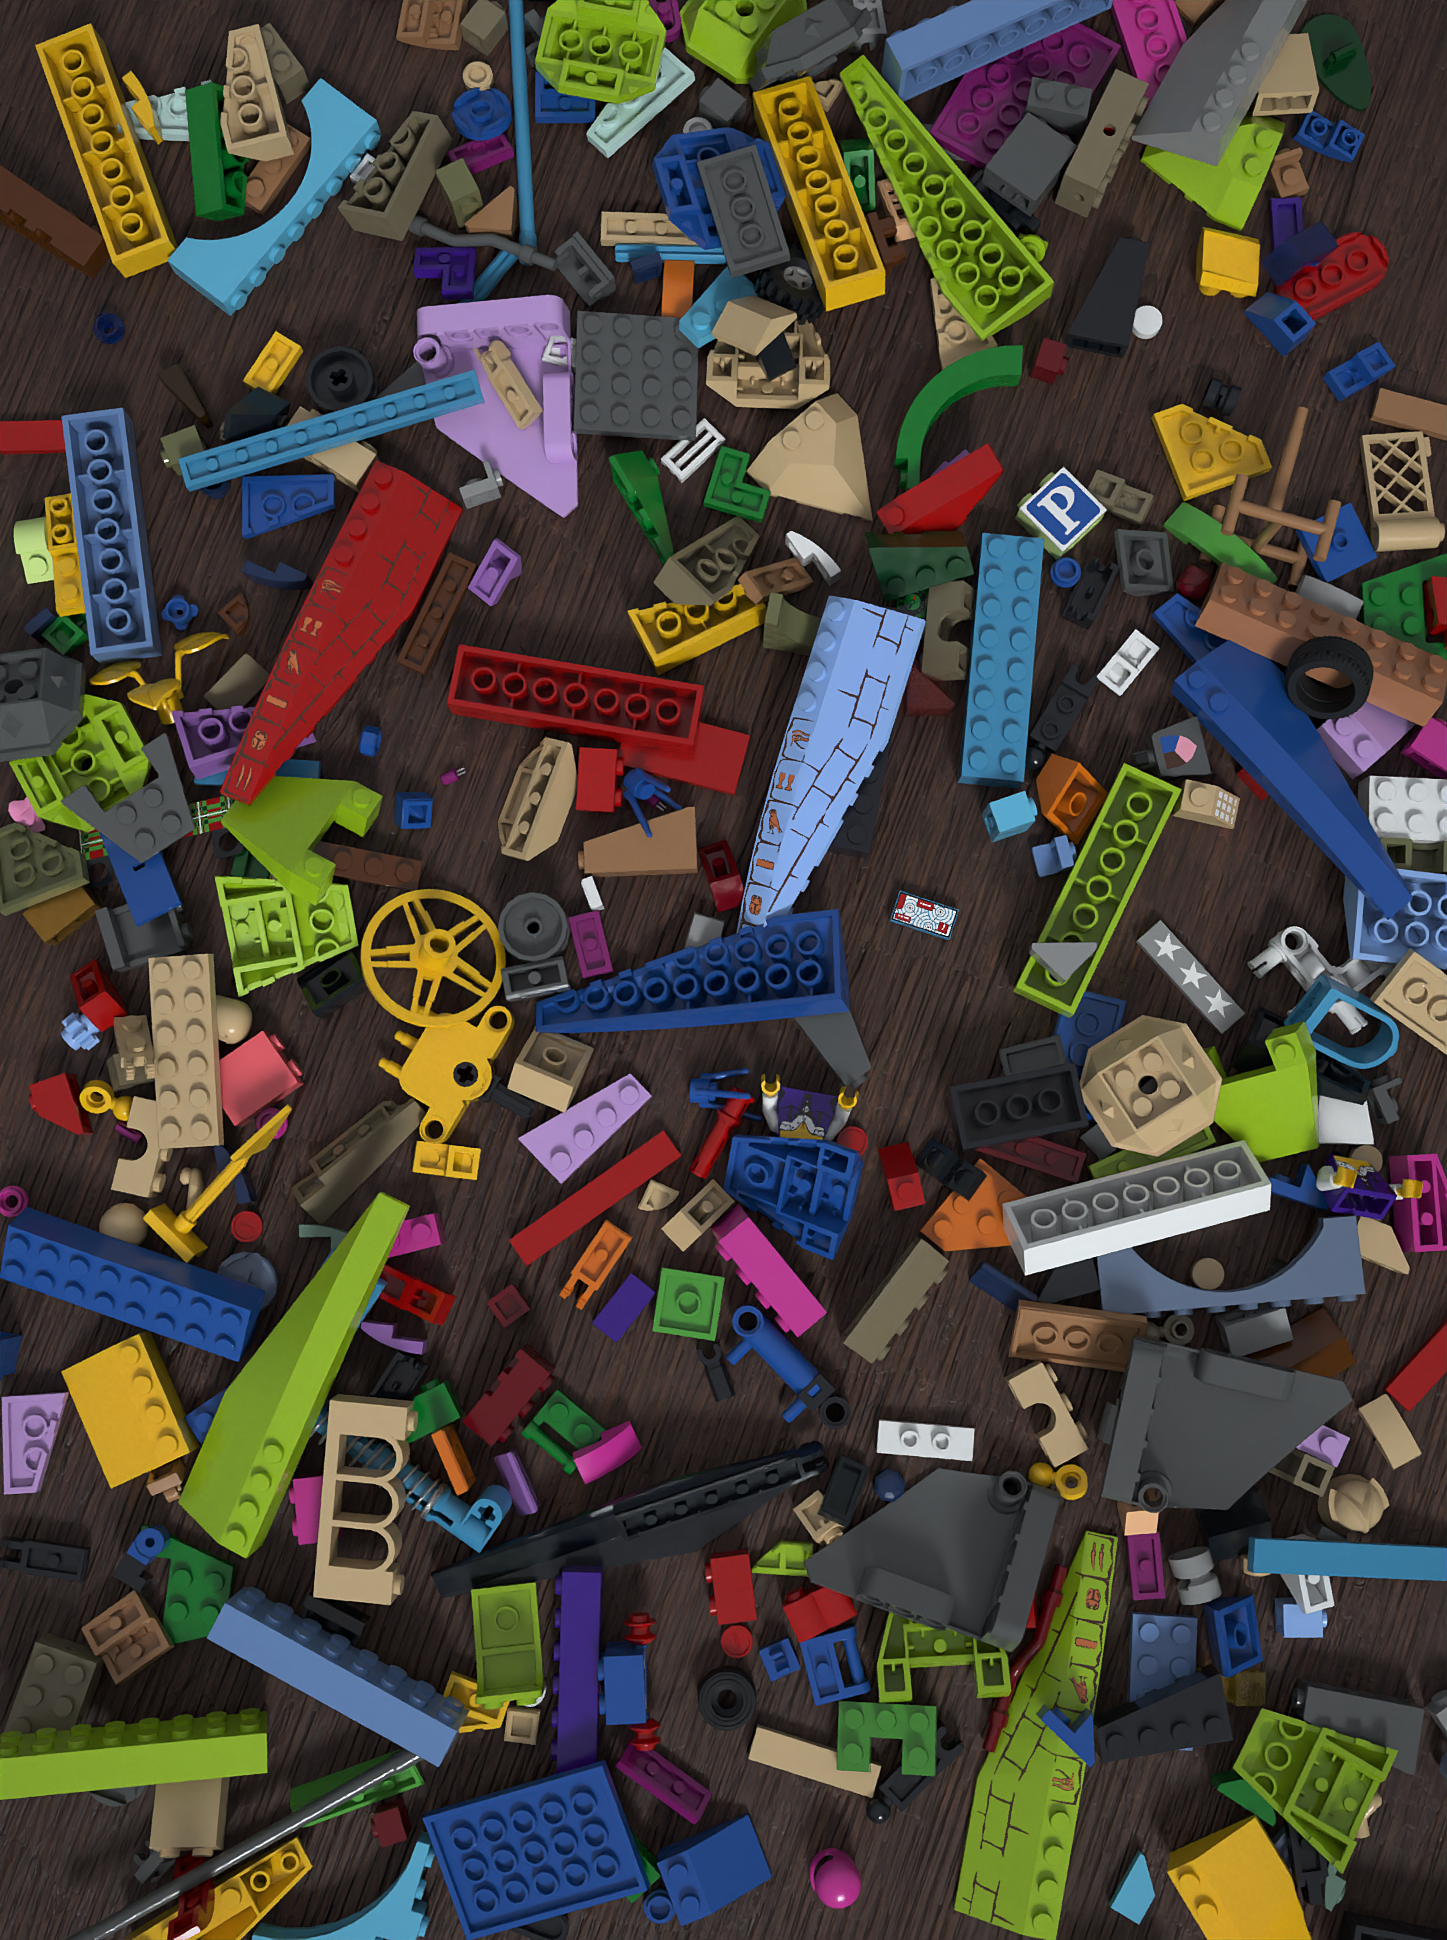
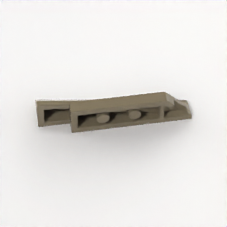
(355, 1156)

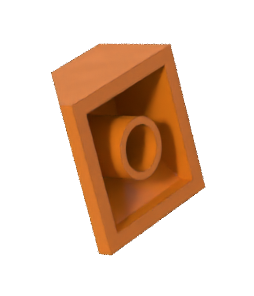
(1069, 796)

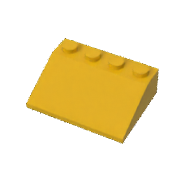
(130, 1409)

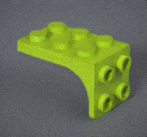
(507, 1645)

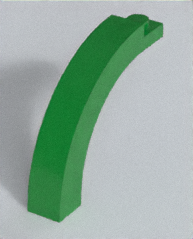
(967, 375)

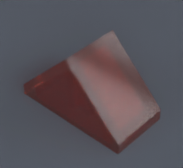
(925, 698)

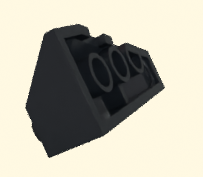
(1333, 1077)

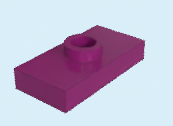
(482, 154)

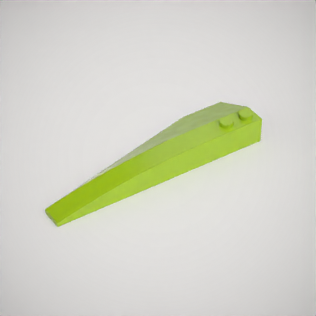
(965, 242)

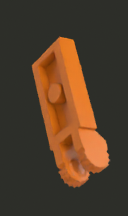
(597, 1261)

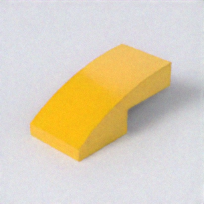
(143, 108)
(446, 1160)

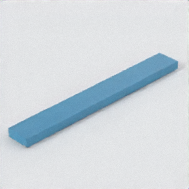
(1347, 1559)

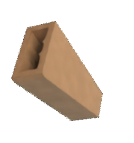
(632, 853)

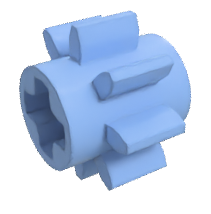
(79, 1032)

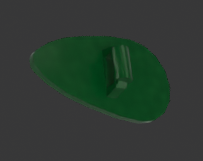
(1340, 60)

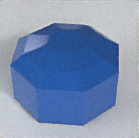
(370, 741)

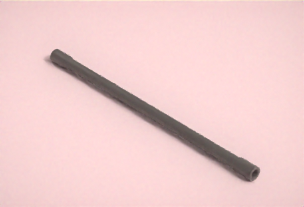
(394, 1764)

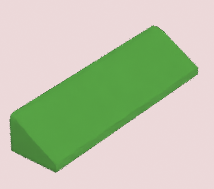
(389, 1787)

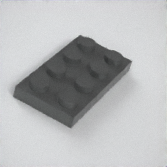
(743, 211)

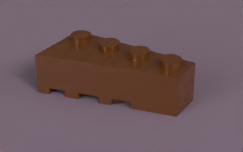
(50, 225)

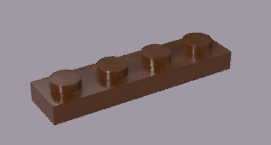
(437, 614)
(371, 866)

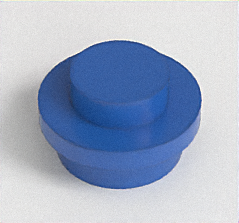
(1065, 572)
(659, 1906)

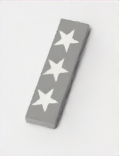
(1190, 977)

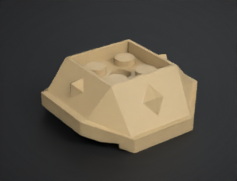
(1184, 1094)

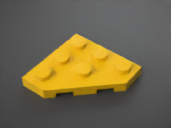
(1206, 451)

